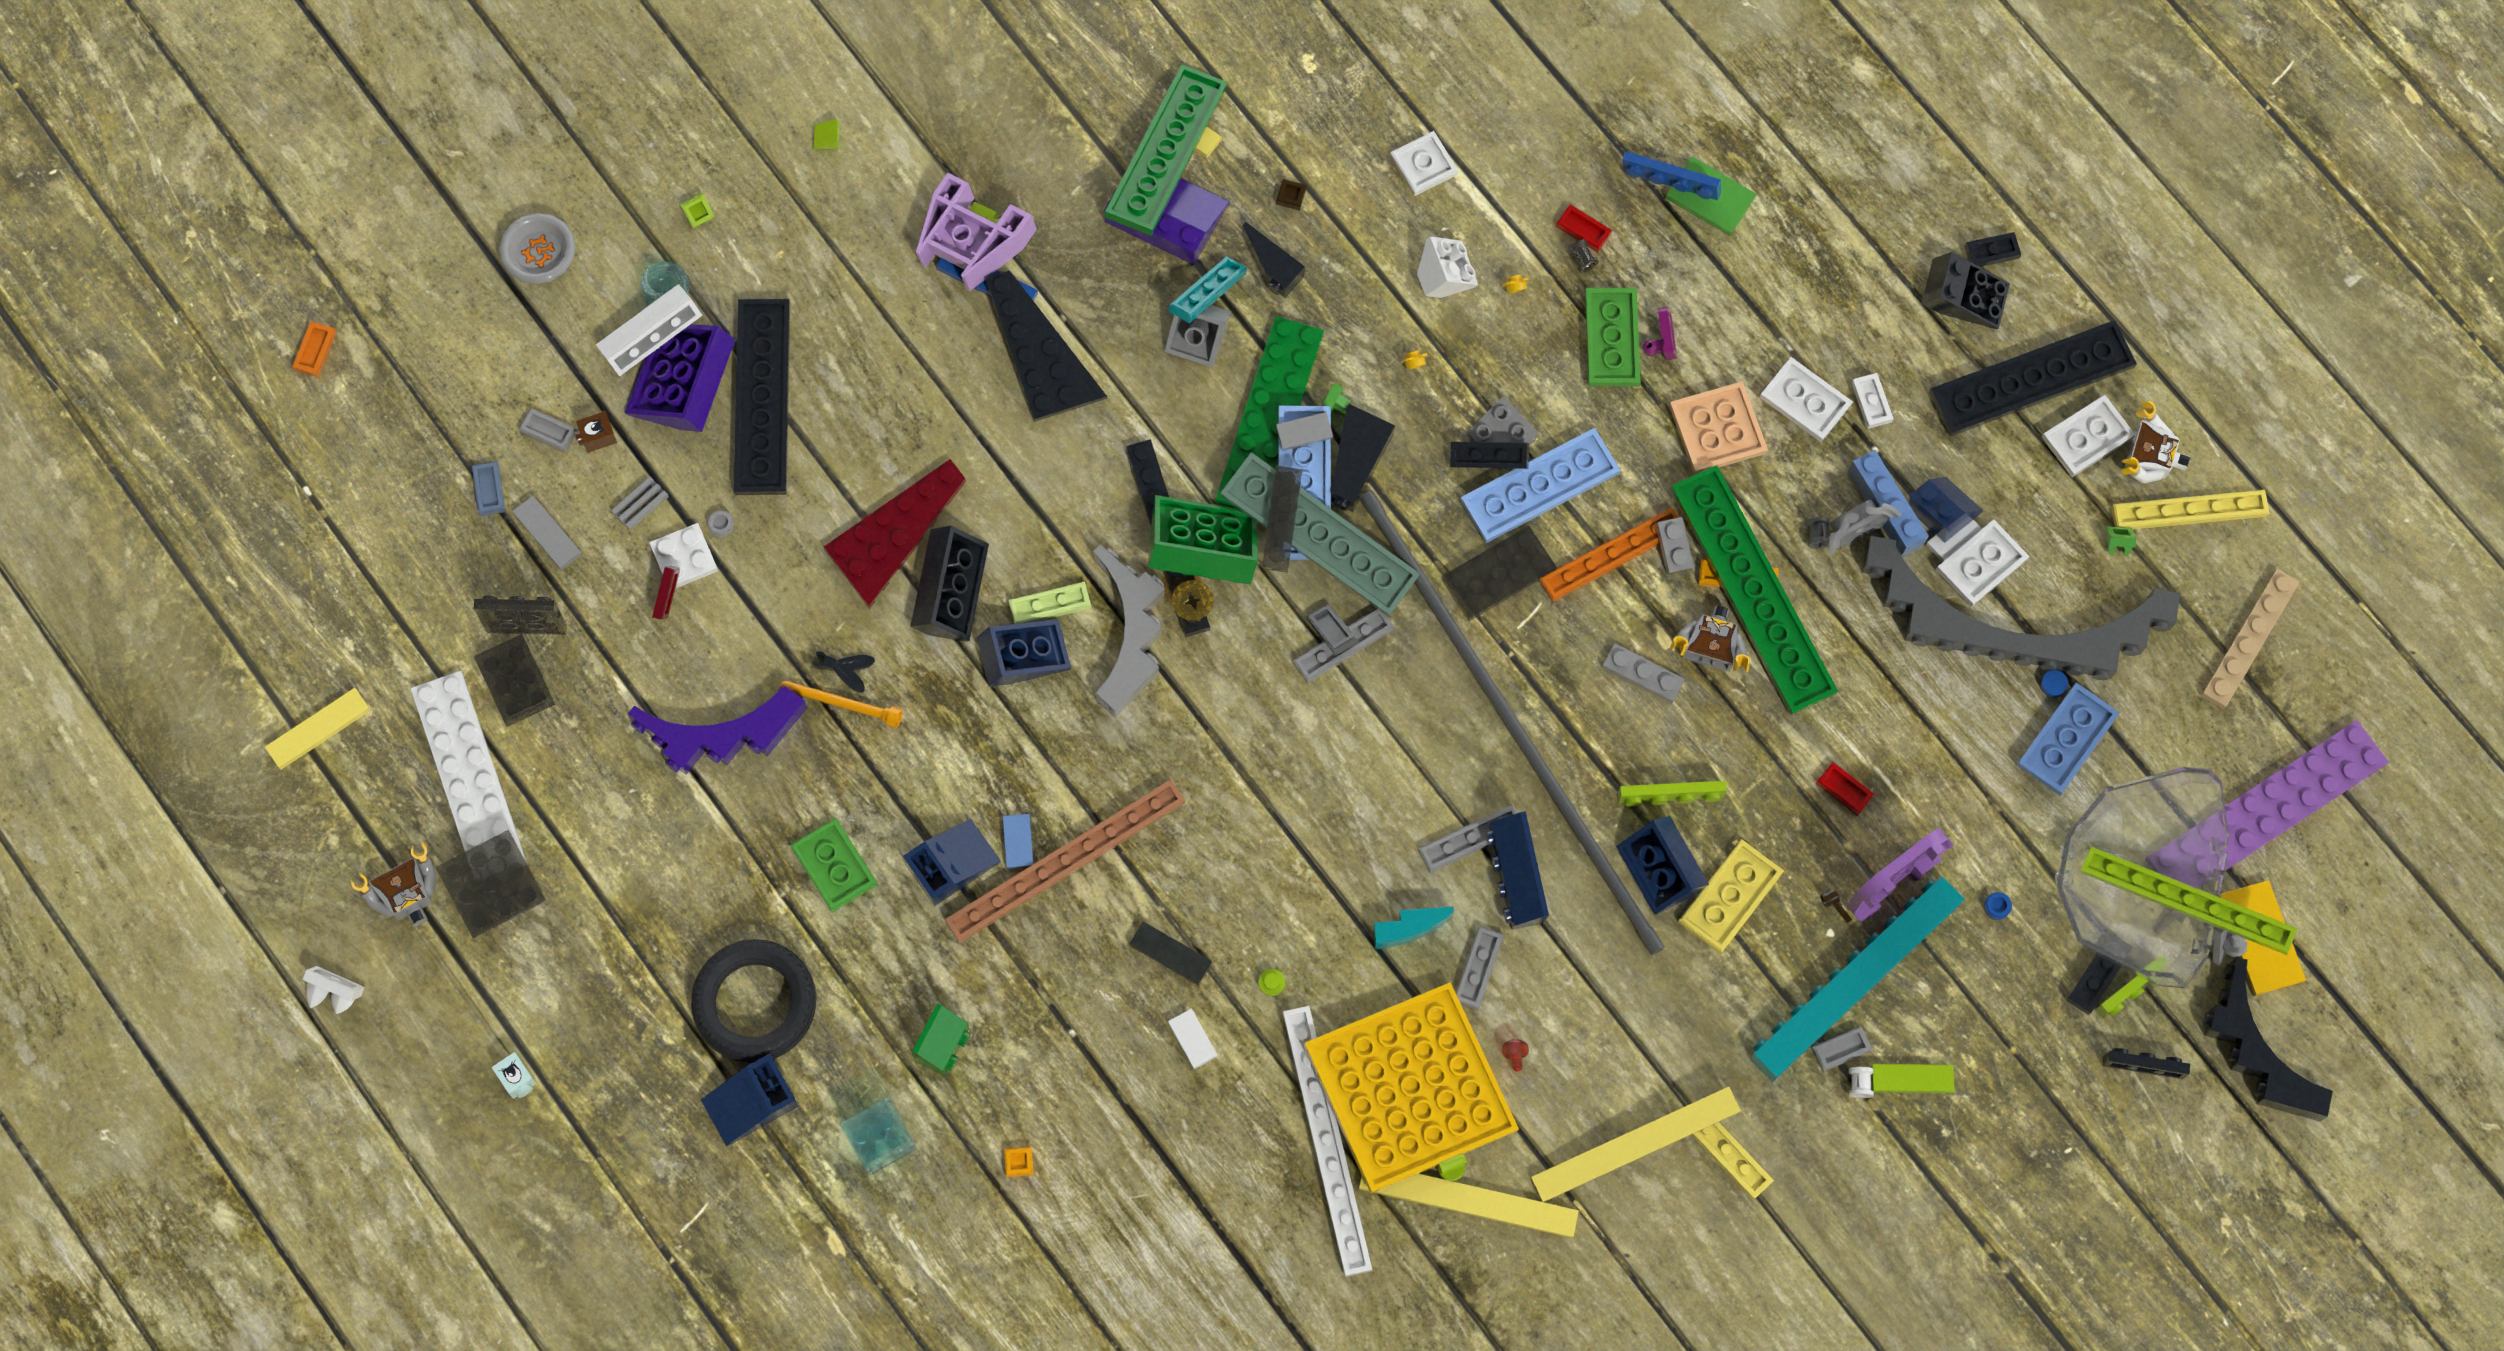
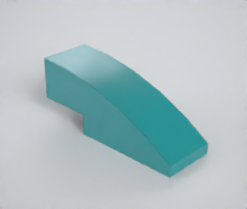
(1411, 926)

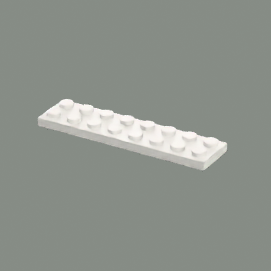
(463, 760)

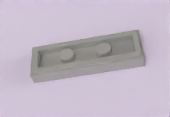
(547, 533)
(1479, 967)

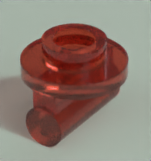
(1515, 1051)

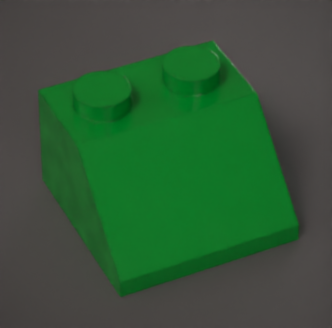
(941, 1041)

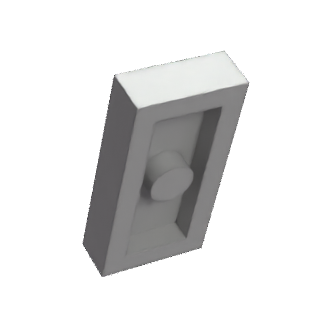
(1674, 545)

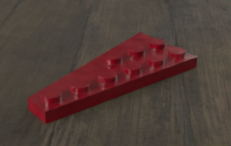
(887, 537)

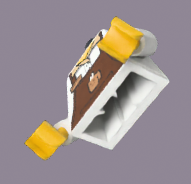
(2153, 449)

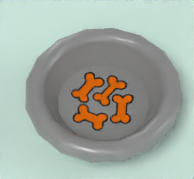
(537, 248)

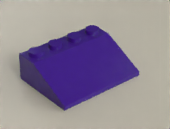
(1184, 223)
(682, 378)

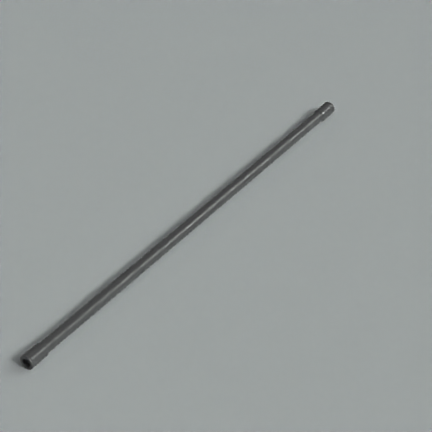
(1645, 931)

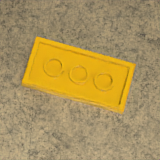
(2266, 967)

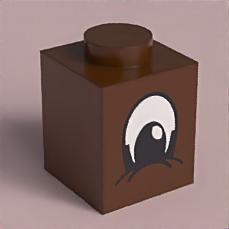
(595, 432)

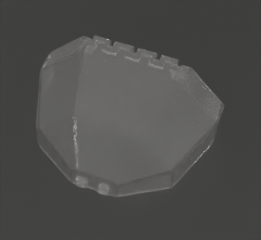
(2165, 825)

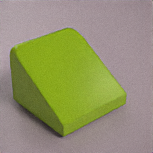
(827, 135)
(697, 210)

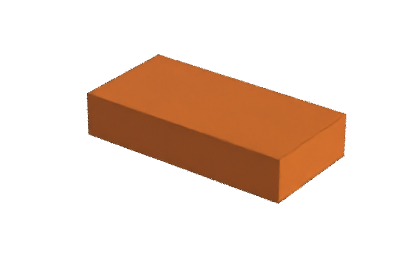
(314, 349)

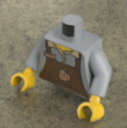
(1713, 642)
(402, 889)

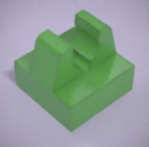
(1336, 400)
(2120, 537)

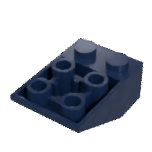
(950, 861)
(749, 1100)

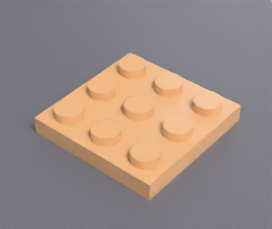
(1718, 427)

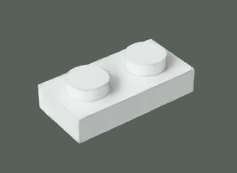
(1872, 400)

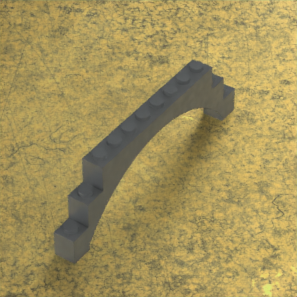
(1940, 625)

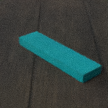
(1207, 289)

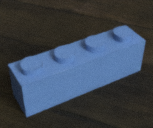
(1878, 485)

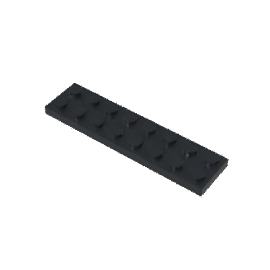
(2032, 378)
(762, 397)

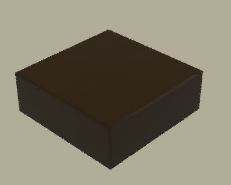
(1291, 194)

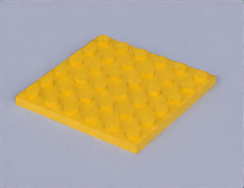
(1410, 1087)

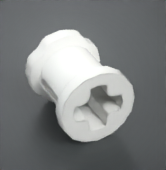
(1861, 1082)

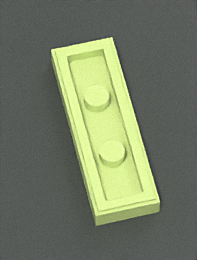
(1050, 603)

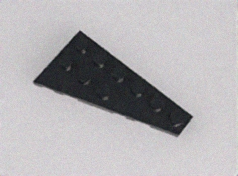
(1045, 364)

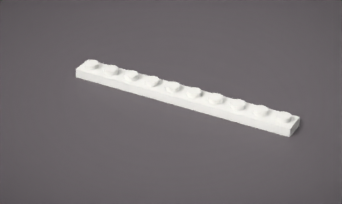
(1328, 1148)

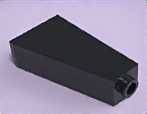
(1360, 451)

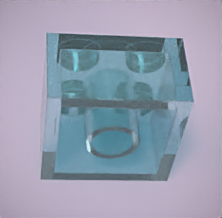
(878, 1136)

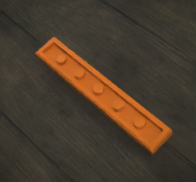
(1604, 558)

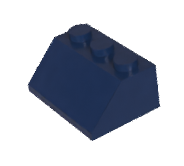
(1662, 864)

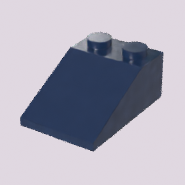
(1022, 651)

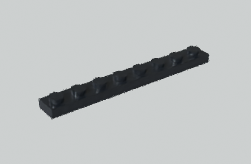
(1151, 483)

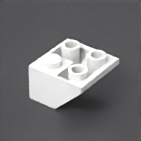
(1445, 268)

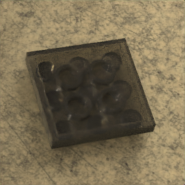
(520, 615)
(490, 883)

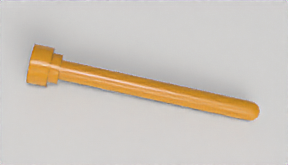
(891, 716)

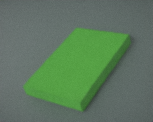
(1721, 214)
(834, 865)

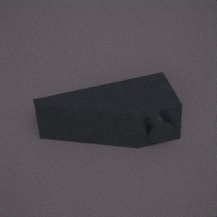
(1276, 266)

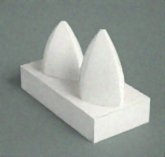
(322, 982)

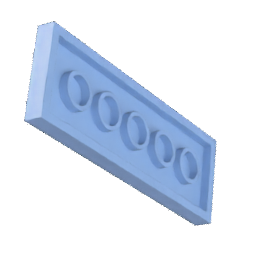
(1312, 458)
(1541, 487)

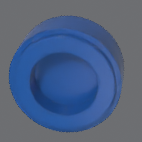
(2054, 683)
(1997, 906)

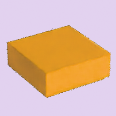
(1018, 1162)

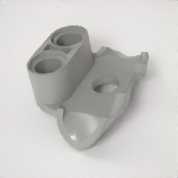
(1859, 523)

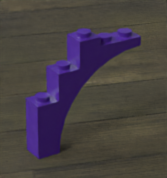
(722, 741)

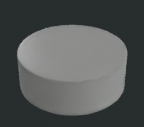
(720, 523)

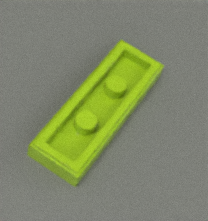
(1912, 1078)

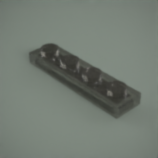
(1282, 519)

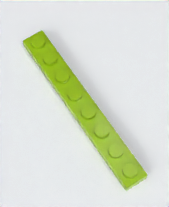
(2189, 900)

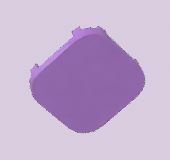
(1915, 860)

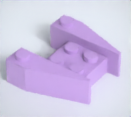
(969, 238)

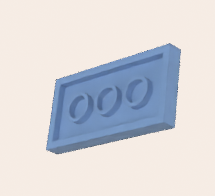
(2068, 739)

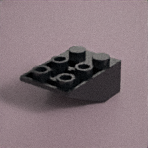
(1965, 291)

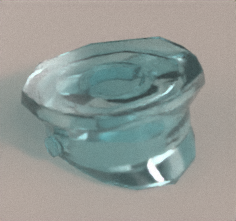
(662, 278)

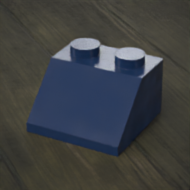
(1943, 507)

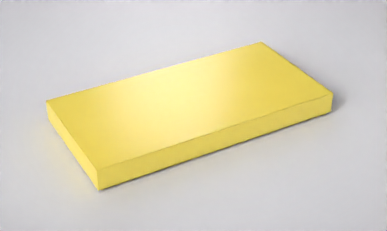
(1731, 896)

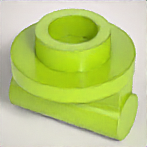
(1452, 1168)

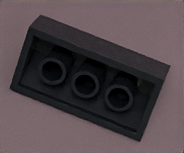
(949, 584)

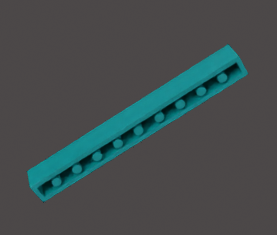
(1856, 979)

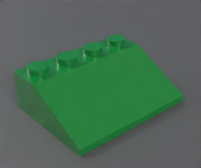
(1202, 540)

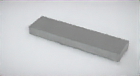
(1321, 659)
(1460, 842)

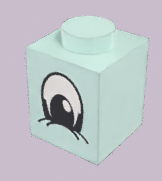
(514, 1076)

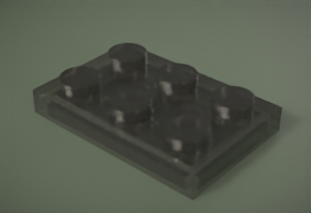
(514, 680)

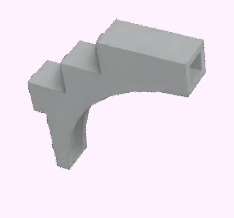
(1134, 668)

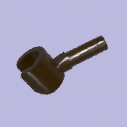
(1832, 898)

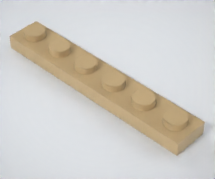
(2250, 639)

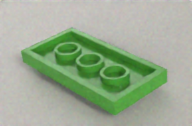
(1612, 337)

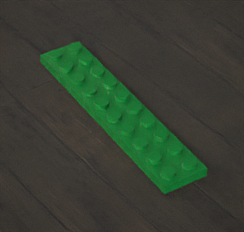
(1754, 590)

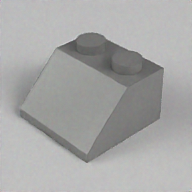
(1201, 337)

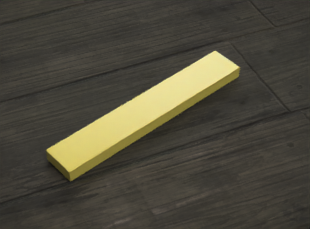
(2191, 510)

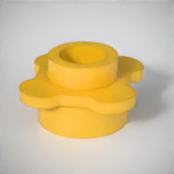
(1515, 284)
(1414, 360)

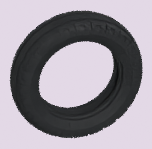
(738, 956)

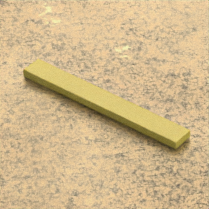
(1635, 1144)
(1483, 1204)

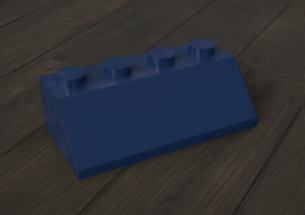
(1517, 871)

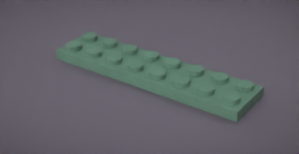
(1326, 538)

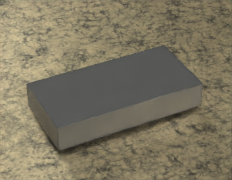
(1332, 629)

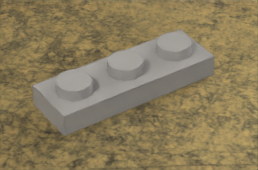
(1643, 673)

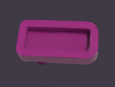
(1667, 343)

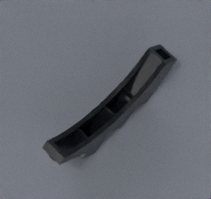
(2251, 1055)

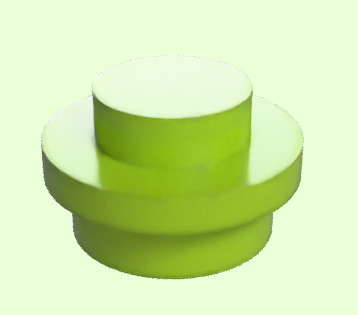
(1271, 982)

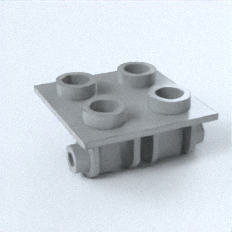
(1503, 424)

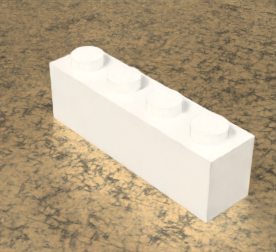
(649, 330)

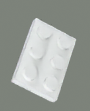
(1806, 399)
(2088, 436)
(1982, 563)

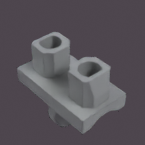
(2226, 944)

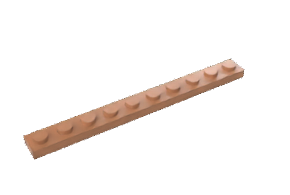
(1065, 861)

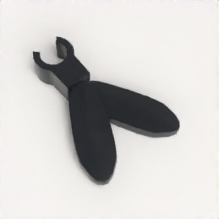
(845, 667)

